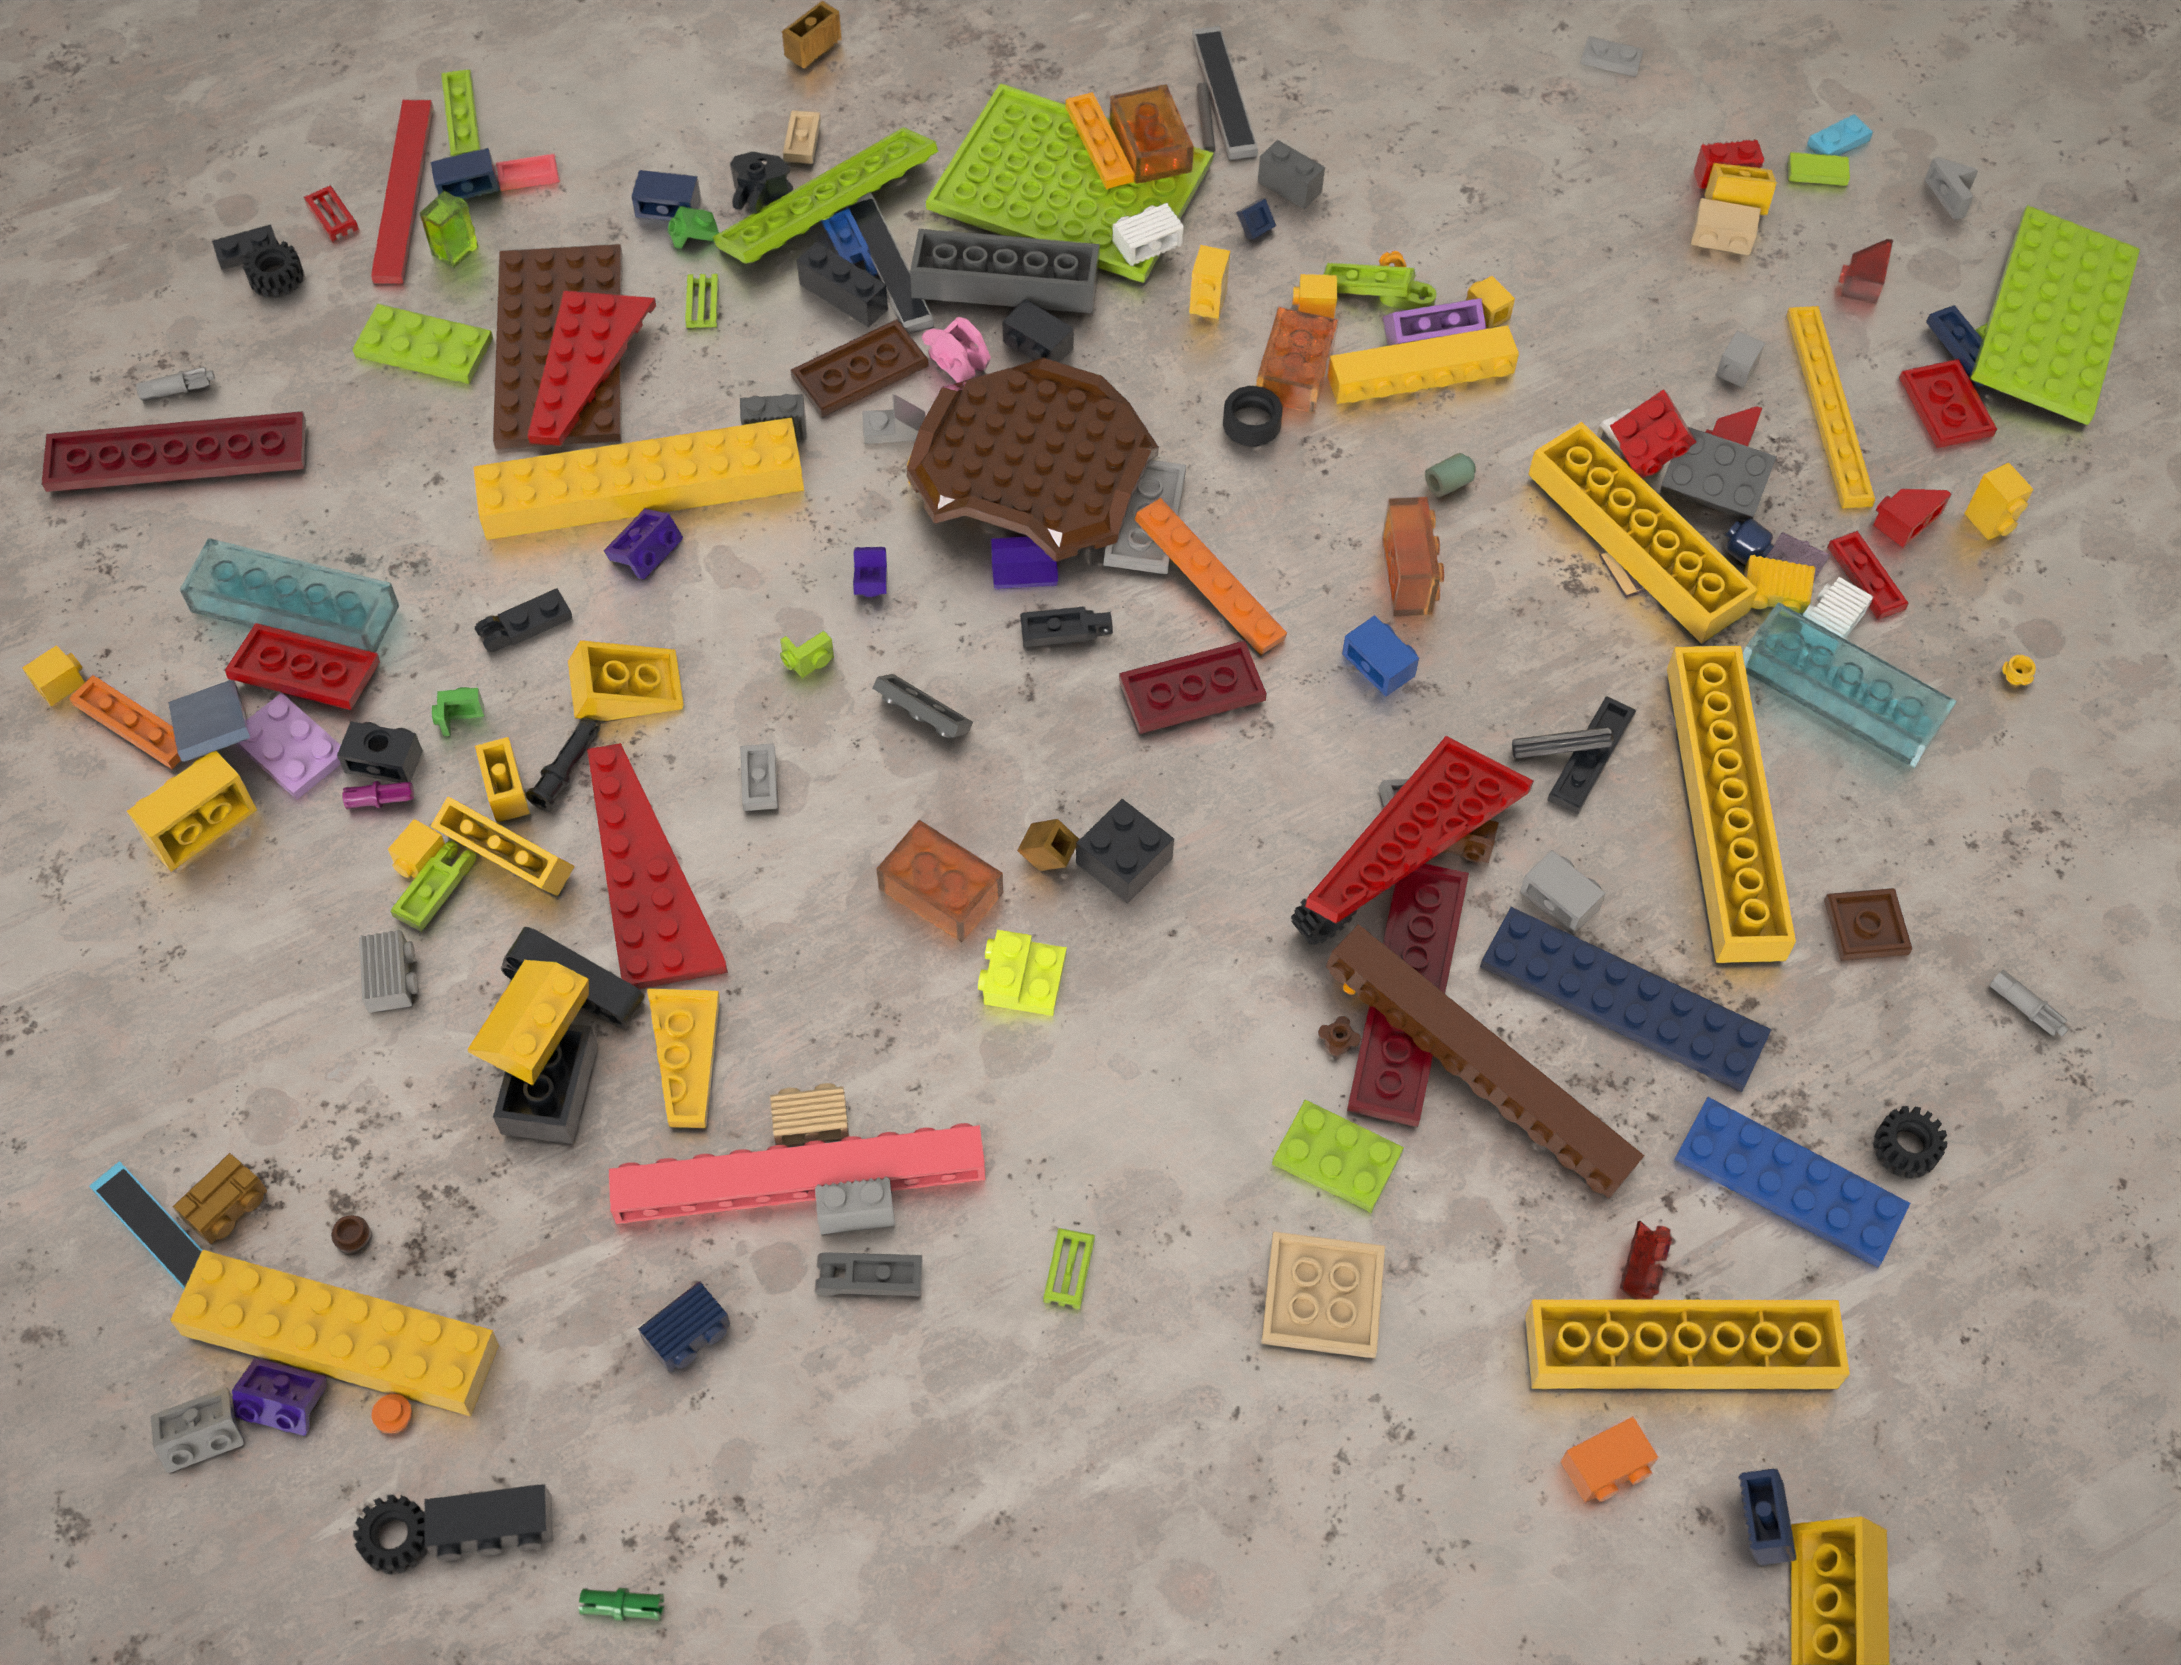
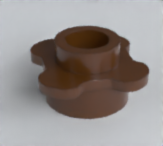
(1339, 1045)

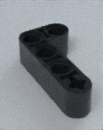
(608, 996)

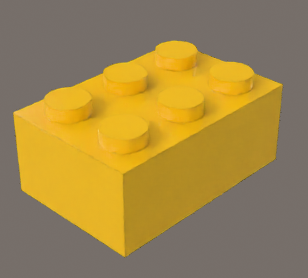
(192, 810)

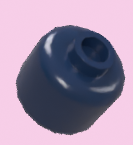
(1748, 540)

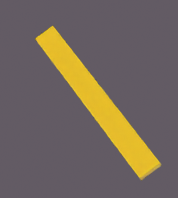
(1830, 408)

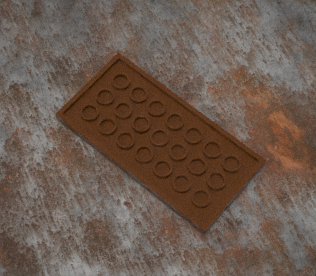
(527, 311)

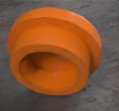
(391, 1413)

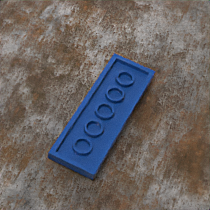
(1793, 1182)

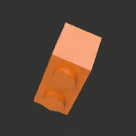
(1609, 1461)

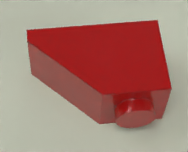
(1737, 426)
(1909, 513)

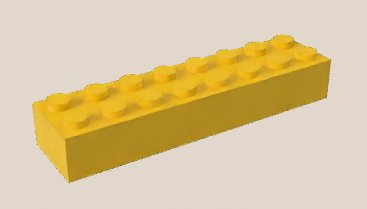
(1642, 532)
(336, 1332)
(1686, 1344)

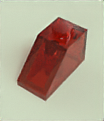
(1866, 272)

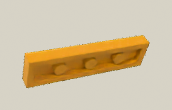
(1099, 140)

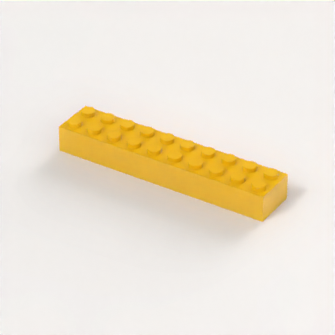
(637, 475)
(1730, 805)

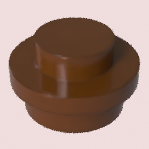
(350, 1233)

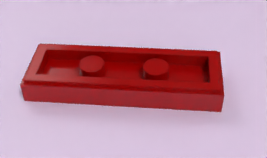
(1868, 574)

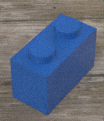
(1380, 655)

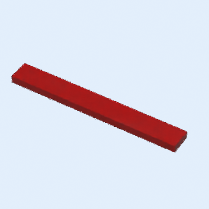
(402, 192)

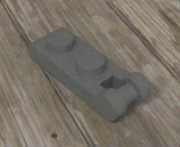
(869, 1274)

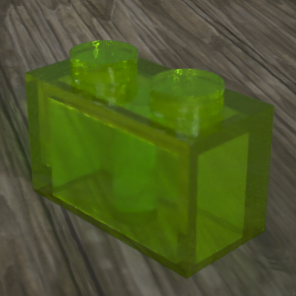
(449, 228)

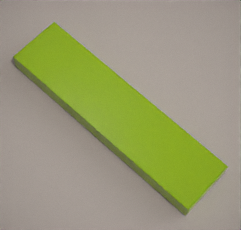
(460, 112)

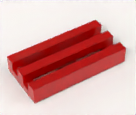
(339, 228)

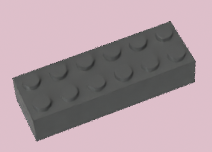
(1004, 270)

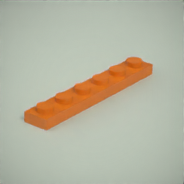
(1210, 576)

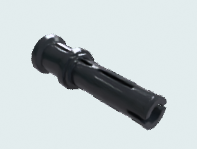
(556, 775)

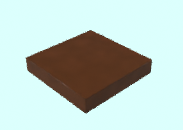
(1868, 924)

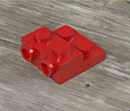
(1653, 434)

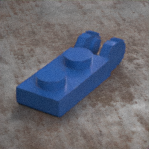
(848, 239)

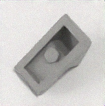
(1952, 185)
(893, 425)

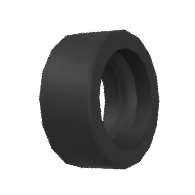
(1252, 397)

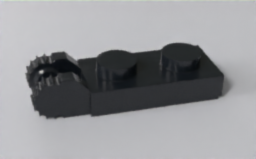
(524, 620)

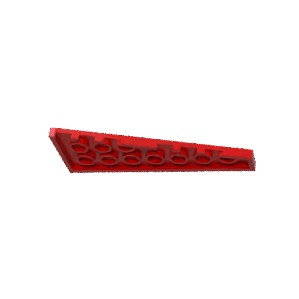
(1431, 812)
(653, 909)

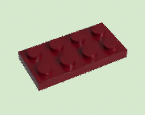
(1192, 687)

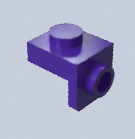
(870, 571)

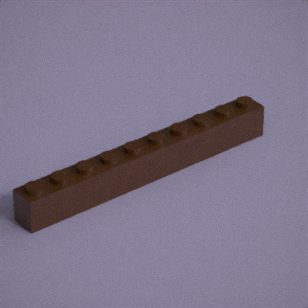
(1484, 1061)

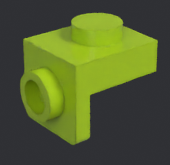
(809, 656)

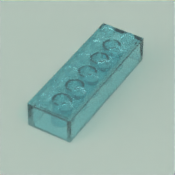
(289, 595)
(1846, 684)

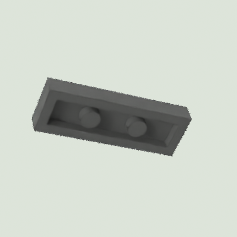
(922, 706)

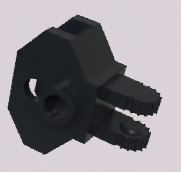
(758, 181)

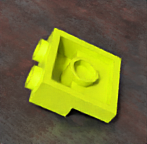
(1022, 973)

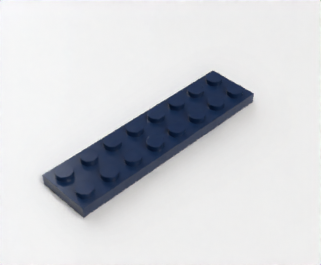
(1626, 999)

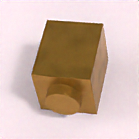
(1048, 845)

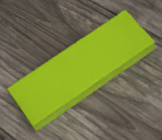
(1372, 279)

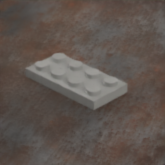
(1135, 547)

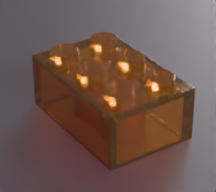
(1151, 133)
(1297, 358)
(1412, 556)
(940, 880)

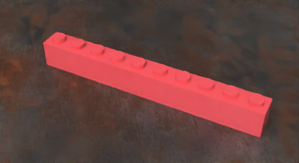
(792, 1173)

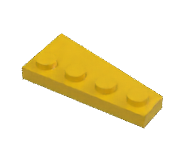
(685, 1048)

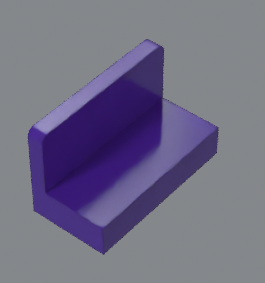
(1021, 564)

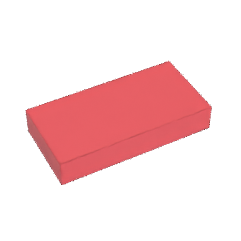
(527, 172)

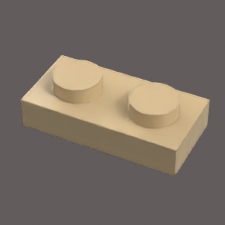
(801, 137)

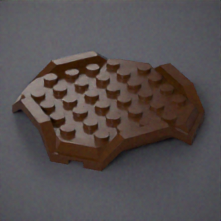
(1033, 454)

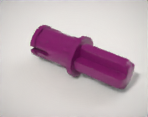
(377, 794)

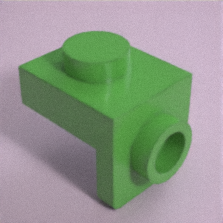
(692, 224)
(455, 705)

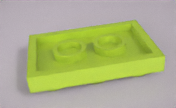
(1337, 1156)

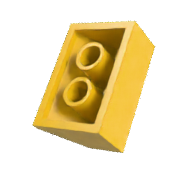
(531, 1018)

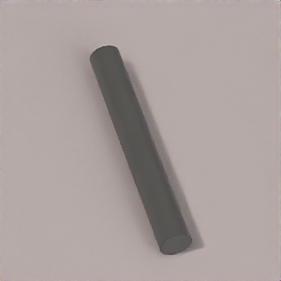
(1205, 117)

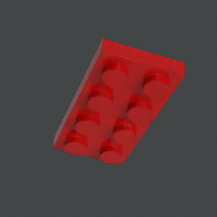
(302, 666)

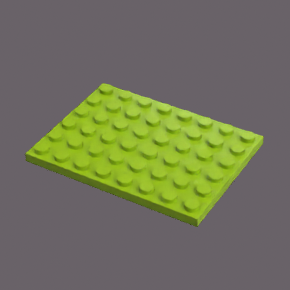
(1033, 178)

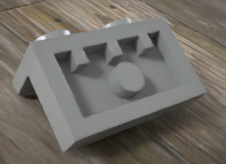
(195, 1430)

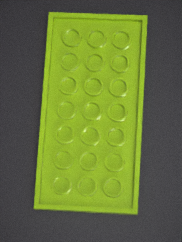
(2056, 315)

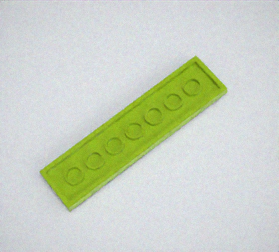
(825, 195)

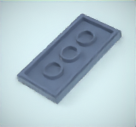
(208, 720)

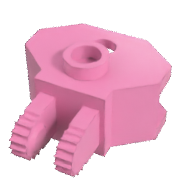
(956, 349)

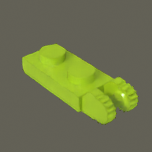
(432, 886)

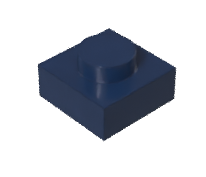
(1256, 219)

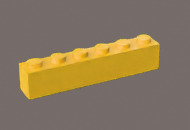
(1422, 364)

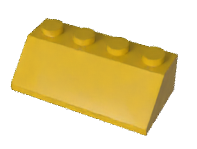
(1839, 1593)

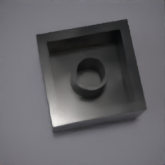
(1124, 850)

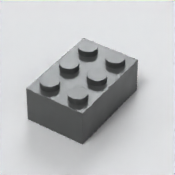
(1719, 475)

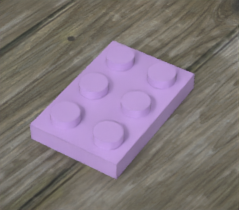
(290, 746)

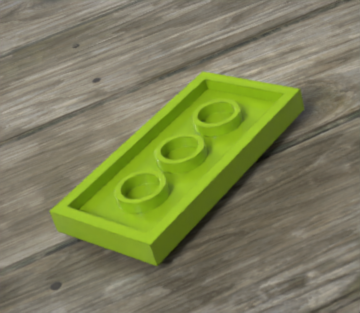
(423, 343)

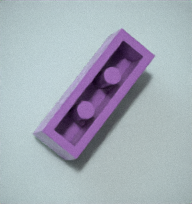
(1434, 321)

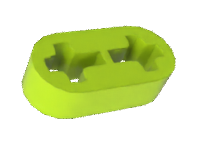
(1413, 301)

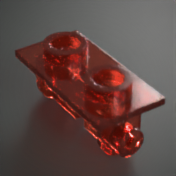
(1641, 1274)

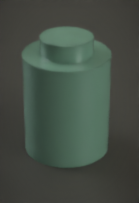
(1450, 474)

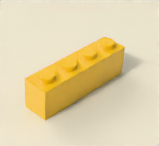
(502, 846)

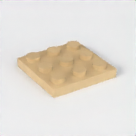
(1323, 1295)

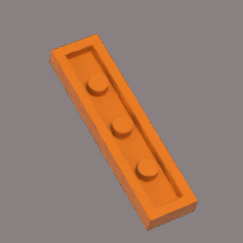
(127, 720)

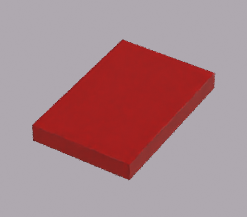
(1947, 403)

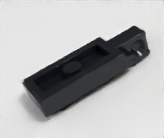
(1063, 626)

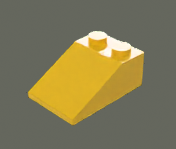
(623, 681)

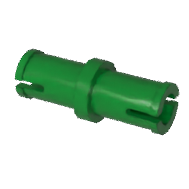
(621, 1604)

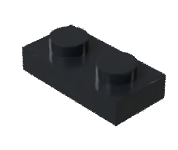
(233, 248)

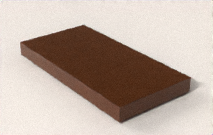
(859, 368)

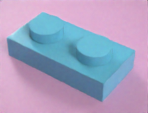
(1840, 137)

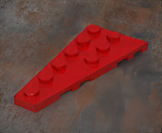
(583, 351)

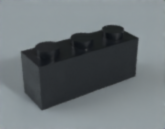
(842, 284)
(488, 1522)

